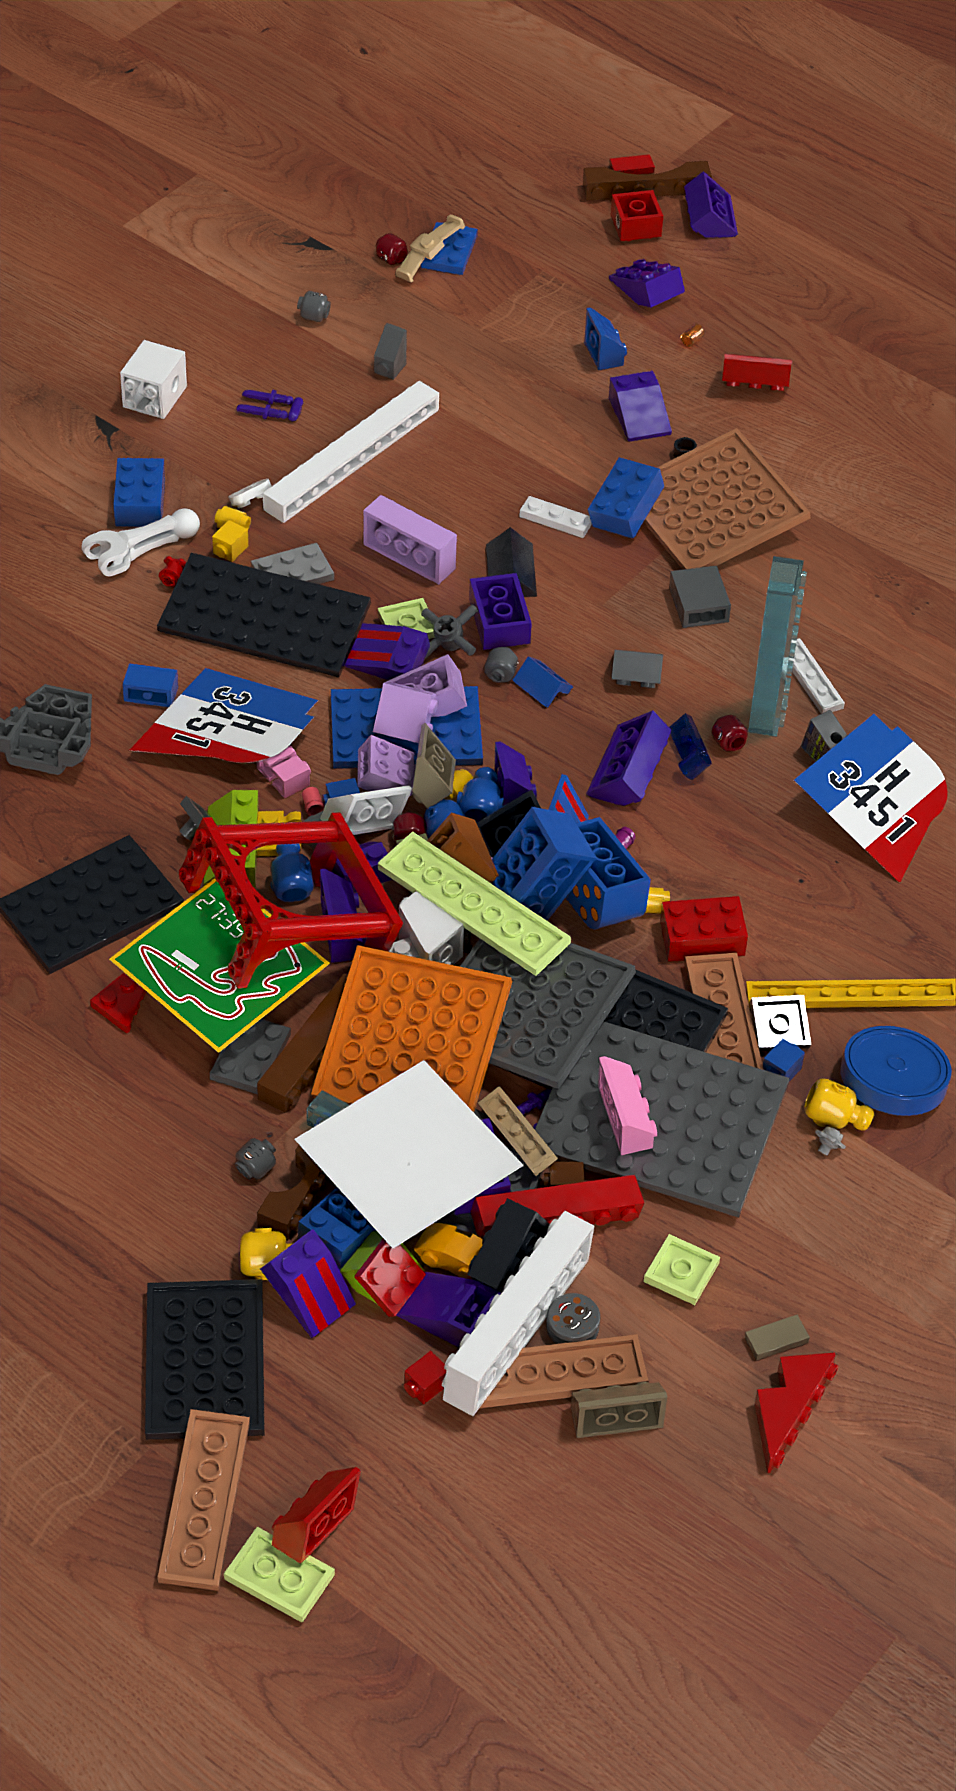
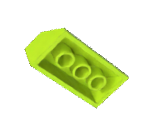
(236, 808)

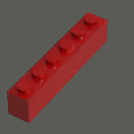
(591, 1201)

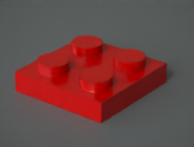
(390, 1277)

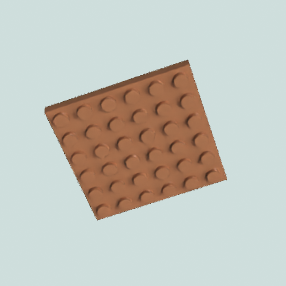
(721, 503)

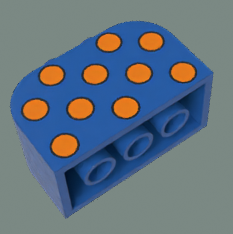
(613, 885)

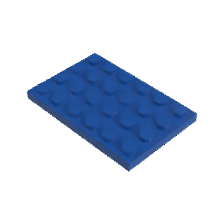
(355, 716)

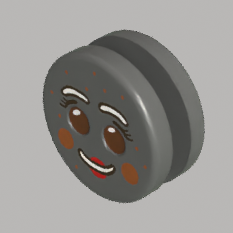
(572, 1319)

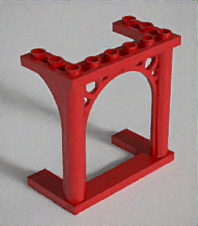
(269, 935)

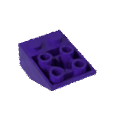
(649, 282)
(447, 1305)

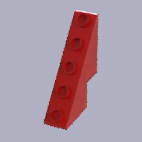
(784, 1408)

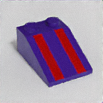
(387, 650)
(310, 1283)

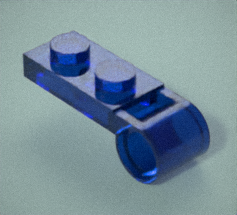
(690, 747)

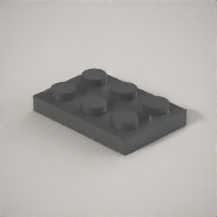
(250, 1055)

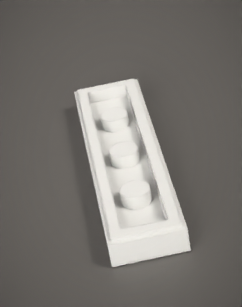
(814, 680)

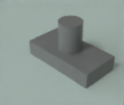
(196, 813)

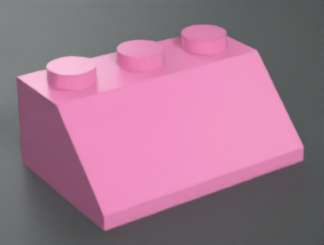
(625, 1106)

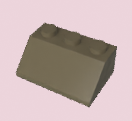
(433, 769)
(618, 1409)

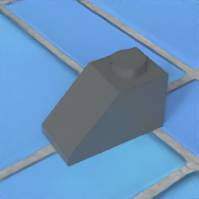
(391, 351)

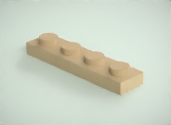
(517, 1131)

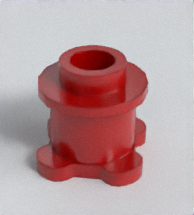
(172, 571)

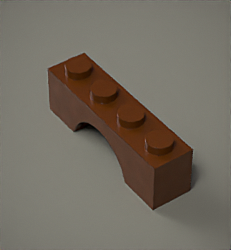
(285, 1208)

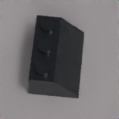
(507, 1244)

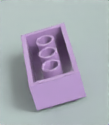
(410, 539)

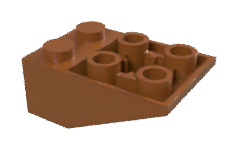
(462, 841)

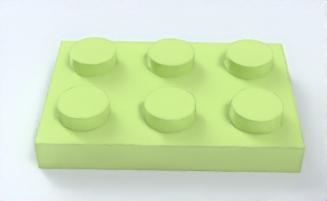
(277, 1577)

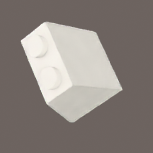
(431, 930)

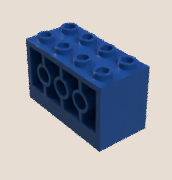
(542, 860)

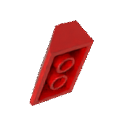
(756, 371)
(316, 1513)

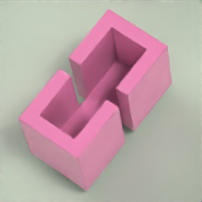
(289, 769)

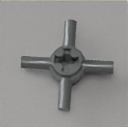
(449, 631)

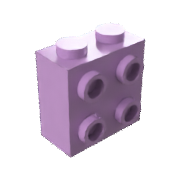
(404, 711)
(384, 765)

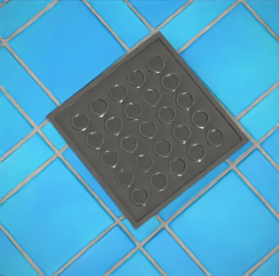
(553, 1013)

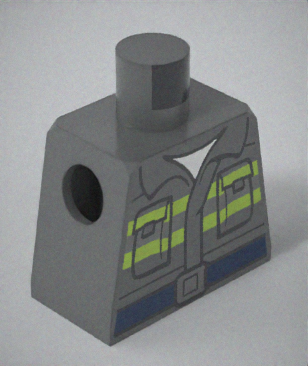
(822, 735)

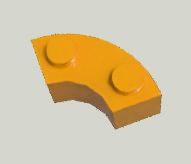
(447, 1249)

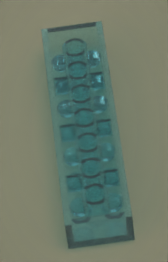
(777, 645)

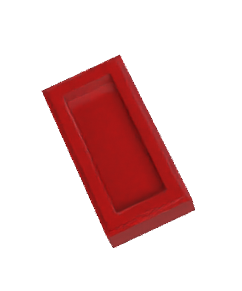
(633, 164)

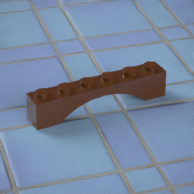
(602, 182)

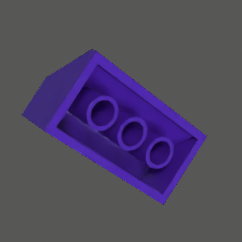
(630, 760)

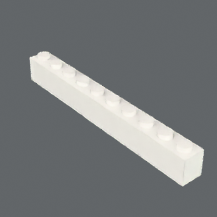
(350, 451)

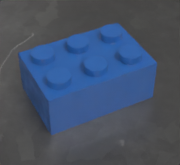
(139, 491)
(626, 497)

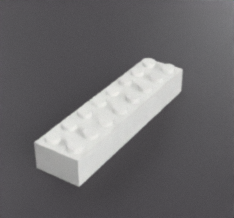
(516, 1313)

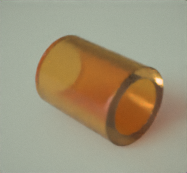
(692, 335)

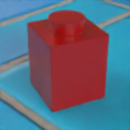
(425, 1377)

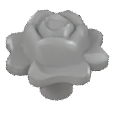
(830, 1140)

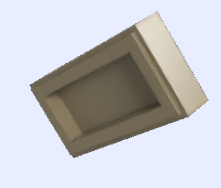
(777, 1337)

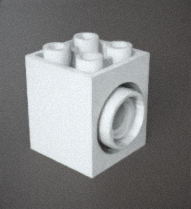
(153, 379)

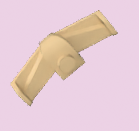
(427, 247)

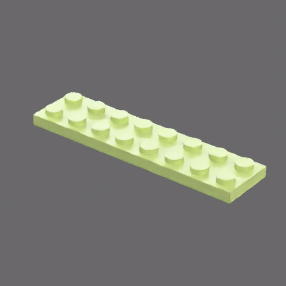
(475, 903)

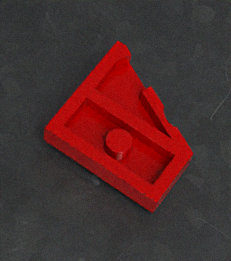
(119, 1001)

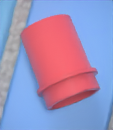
(312, 801)

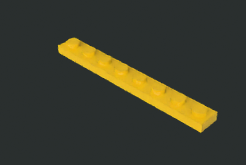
(860, 992)

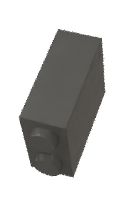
(699, 596)

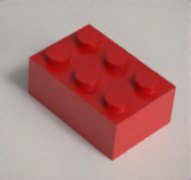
(703, 927)

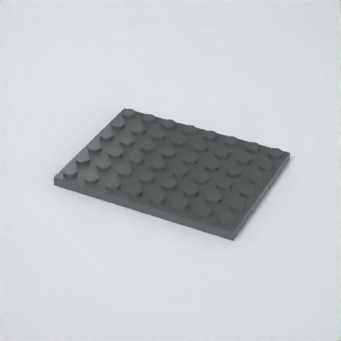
(706, 1112)

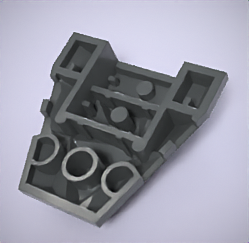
(48, 730)

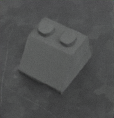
(637, 667)

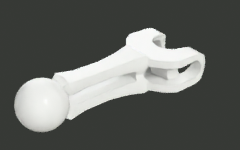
(129, 544)

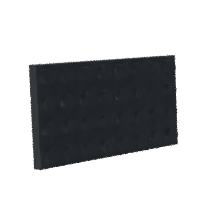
(264, 614)

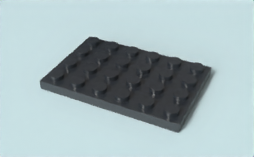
(89, 904)
(203, 1354)

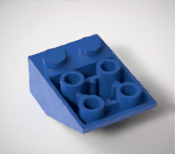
(337, 1225)

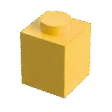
(230, 541)

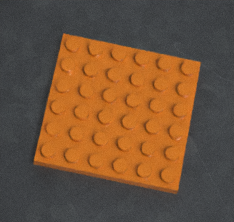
(410, 1012)

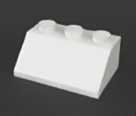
(369, 810)

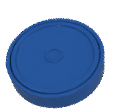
(896, 1070)

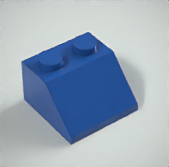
(603, 341)

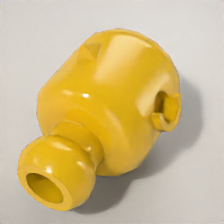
(836, 1106)
(258, 1249)

